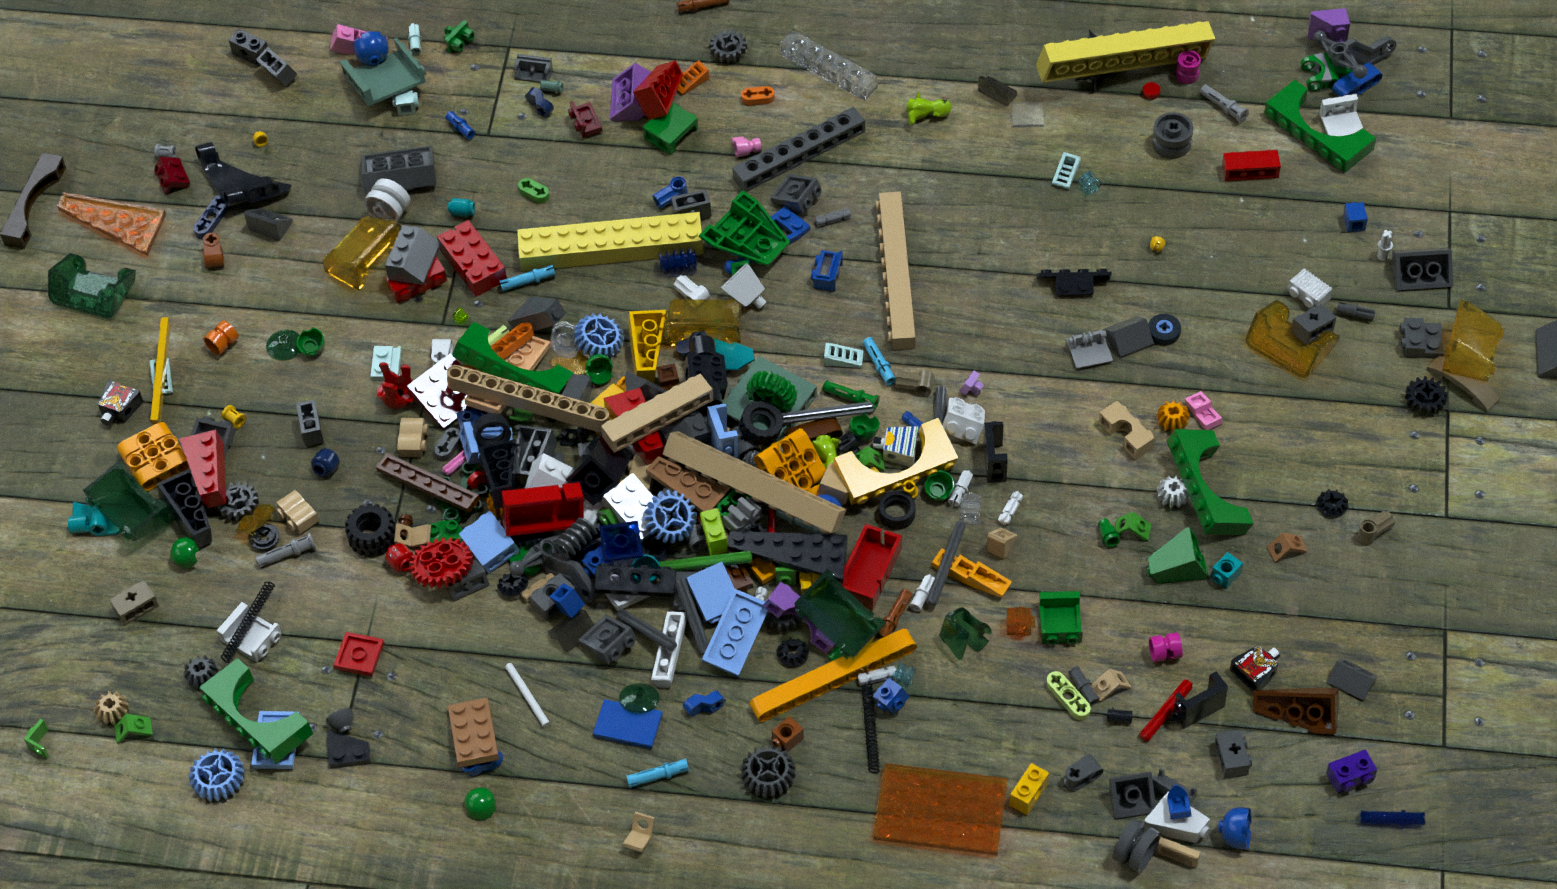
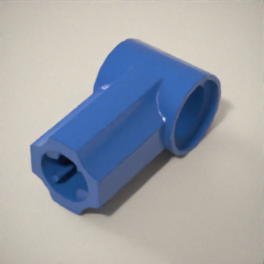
(677, 187)

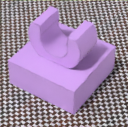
(971, 384)

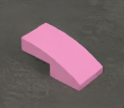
(1203, 411)

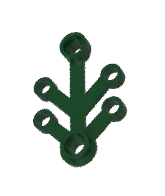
(456, 512)

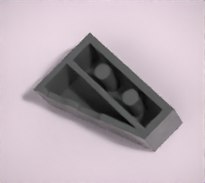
(530, 445)

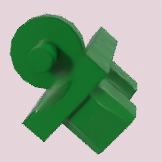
(455, 36)

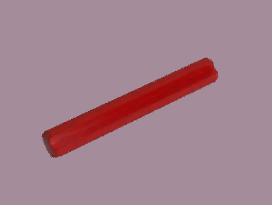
(1164, 712)

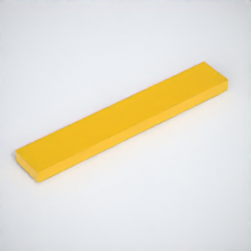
(160, 371)

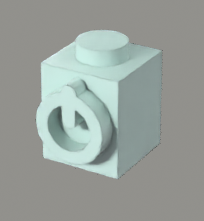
(406, 102)

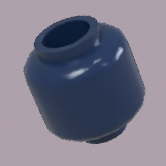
(325, 462)

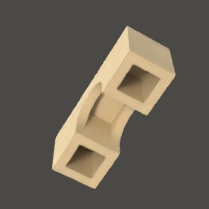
(1117, 418)

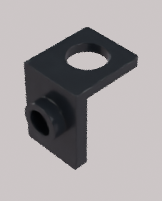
(580, 433)

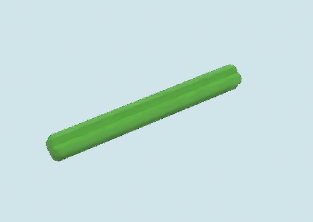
(708, 561)

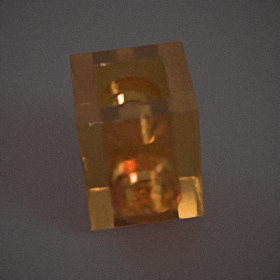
(1019, 621)

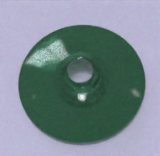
(283, 350)
(639, 698)

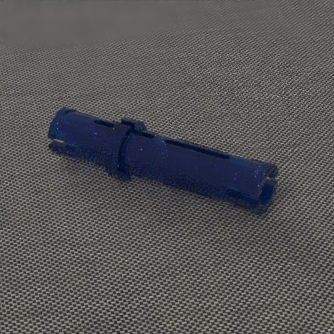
(1382, 817)

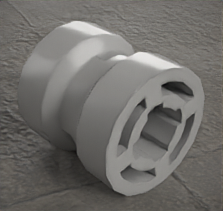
(696, 539)

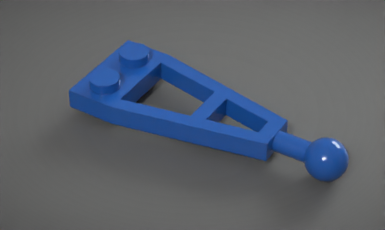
(789, 222)

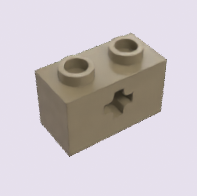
(134, 602)

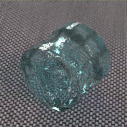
(1089, 182)
(904, 674)

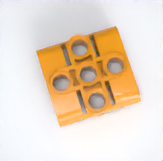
(794, 448)
(153, 455)

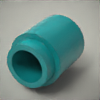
(461, 207)

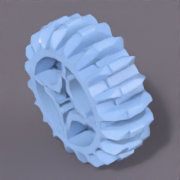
(602, 332)
(664, 512)
(220, 779)

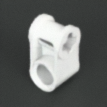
(441, 349)

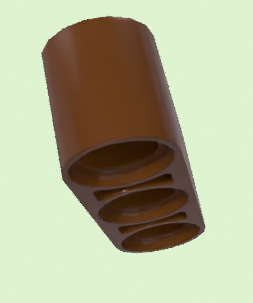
(819, 427)

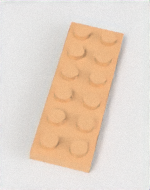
(524, 357)

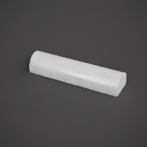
(665, 659)

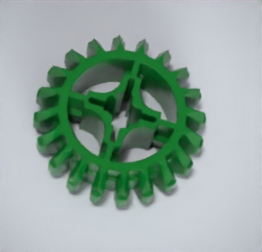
(773, 389)

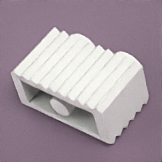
(1309, 289)

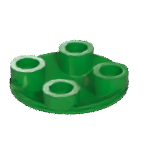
(445, 529)

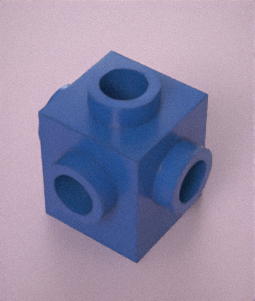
(593, 559)
(890, 696)

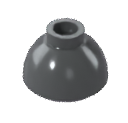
(340, 720)

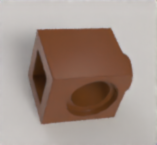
(787, 727)

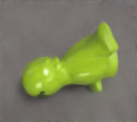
(921, 107)
(826, 448)

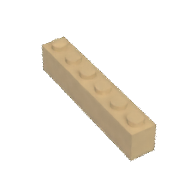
(657, 413)

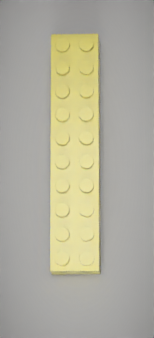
(1123, 51)
(608, 241)

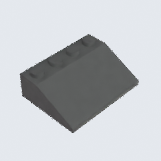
(406, 167)

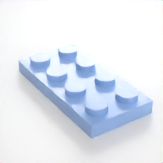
(735, 633)

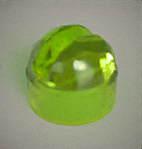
(460, 315)

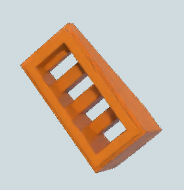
(701, 75)

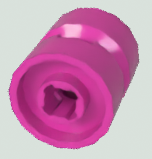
(1188, 67)
(1164, 647)

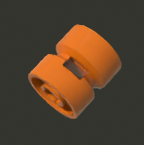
(219, 339)

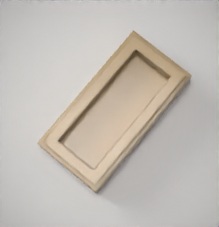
(1178, 852)

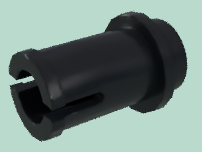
(1119, 716)

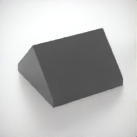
(267, 223)
(1130, 336)
(648, 389)
(1132, 794)

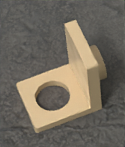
(415, 536)
(1108, 683)
(639, 837)

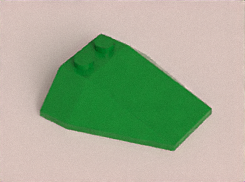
(747, 232)

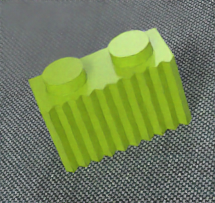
(714, 531)

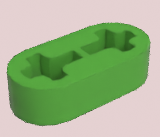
(535, 189)

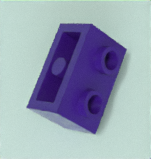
(1351, 771)

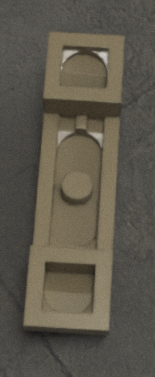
(1479, 390)

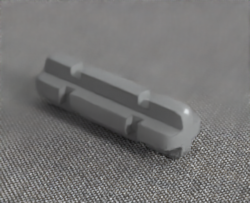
(832, 217)

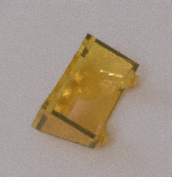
(360, 248)
(711, 316)
(1272, 338)
(1472, 343)

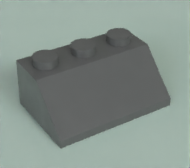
(412, 255)
(1422, 268)
(1547, 350)
(690, 425)

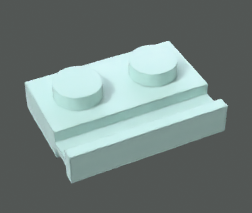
(385, 354)

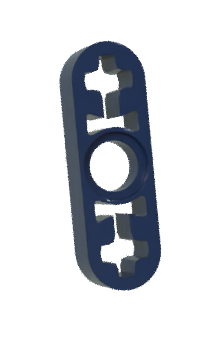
(208, 224)

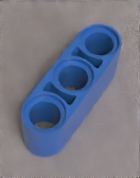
(1351, 85)

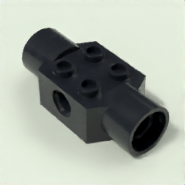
(710, 364)

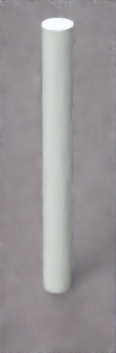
(527, 695)

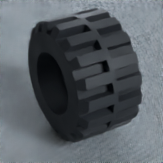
(368, 517)

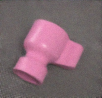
(743, 146)

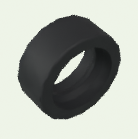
(486, 421)
(897, 497)

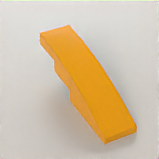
(975, 575)

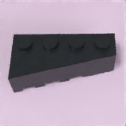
(499, 468)
(186, 506)

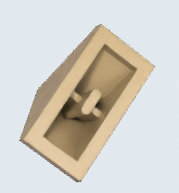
(833, 485)
(1000, 542)

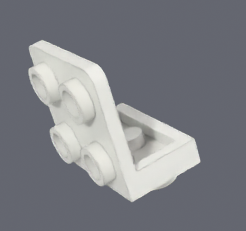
(1340, 115)
(964, 420)

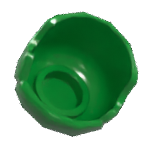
(310, 342)
(599, 369)
(864, 427)
(939, 486)
(184, 552)
(480, 803)

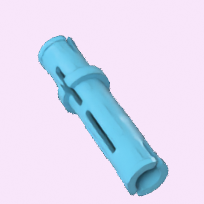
(526, 278)
(887, 375)
(653, 774)

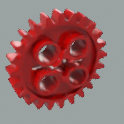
(441, 562)

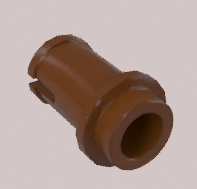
(405, 519)

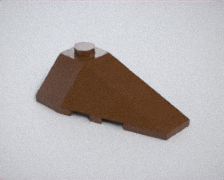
(1302, 707)

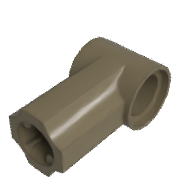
(920, 382)
(1371, 528)

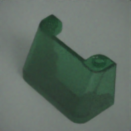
(85, 290)
(127, 504)
(839, 615)

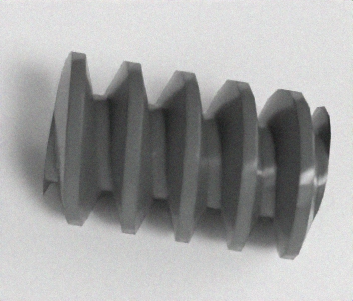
(573, 536)

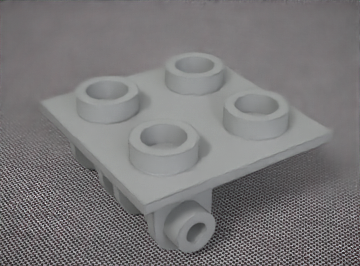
(1089, 349)

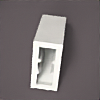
(1184, 829)

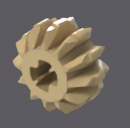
(111, 708)

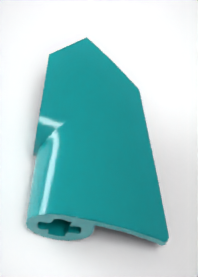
(735, 354)
(90, 520)

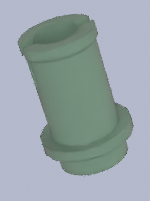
(551, 86)

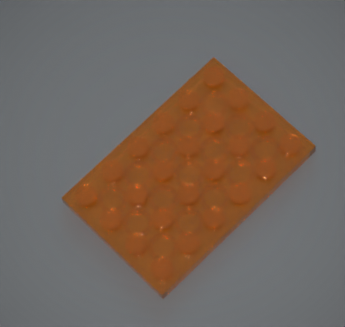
(940, 809)

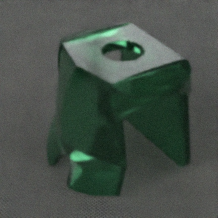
(963, 631)

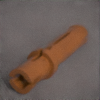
(696, 4)
(896, 612)

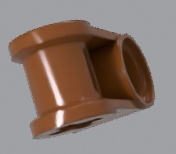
(212, 251)

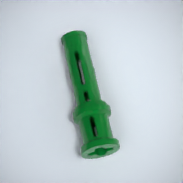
(860, 395)

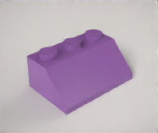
(623, 101)

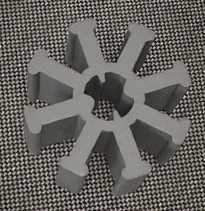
(742, 515)

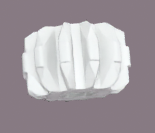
(1172, 492)

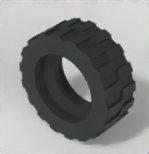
(764, 409)

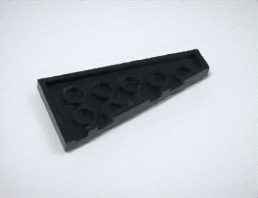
(795, 550)

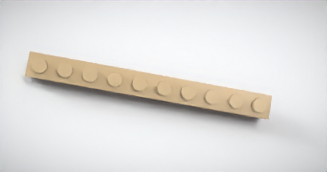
(897, 271)
(754, 482)

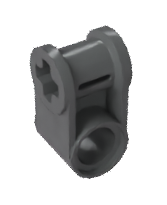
(1082, 773)

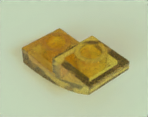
(252, 522)

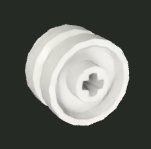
(387, 200)

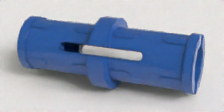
(467, 131)

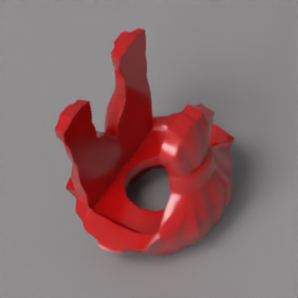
(388, 389)

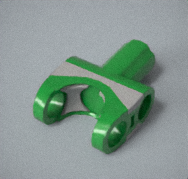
(1326, 72)

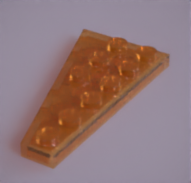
(122, 221)

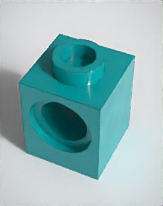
(1230, 564)

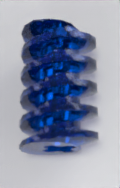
(678, 260)

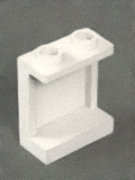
(258, 638)

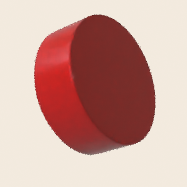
(1151, 90)
(476, 479)

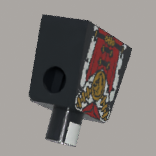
(118, 402)
(1255, 667)

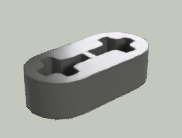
(446, 443)

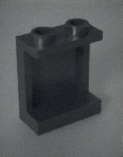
(995, 463)
(1202, 705)

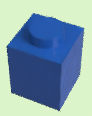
(1355, 216)
(567, 600)

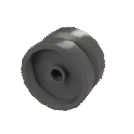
(1172, 135)
(1136, 845)

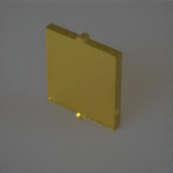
(574, 364)

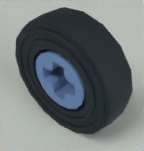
(1172, 332)

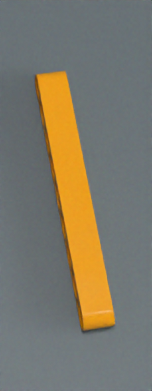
(832, 676)

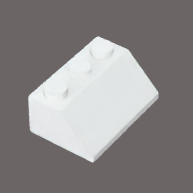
(547, 472)

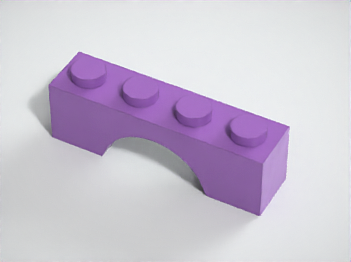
(782, 603)

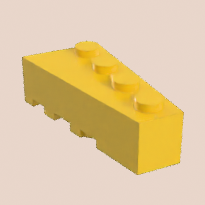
(645, 341)

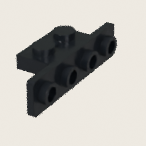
(1074, 282)

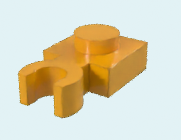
(763, 570)

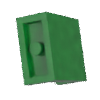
(669, 129)
(1060, 617)

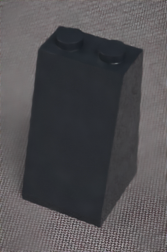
(599, 469)

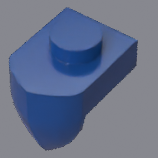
(1178, 803)

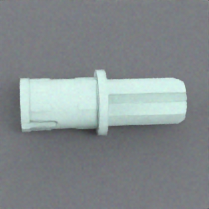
(414, 39)

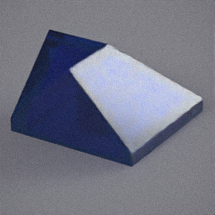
(621, 541)

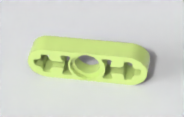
(1070, 704)

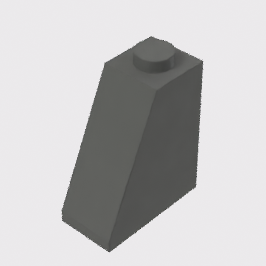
(538, 312)
(579, 388)

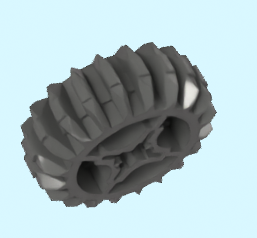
(768, 778)

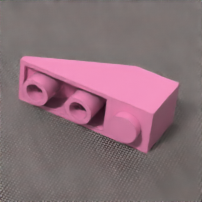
(343, 39)

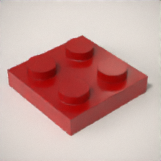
(359, 654)

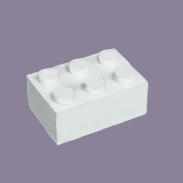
(628, 504)

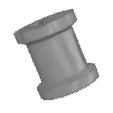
(164, 151)

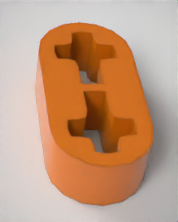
(757, 95)

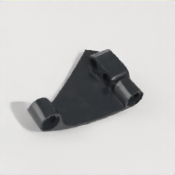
(235, 184)

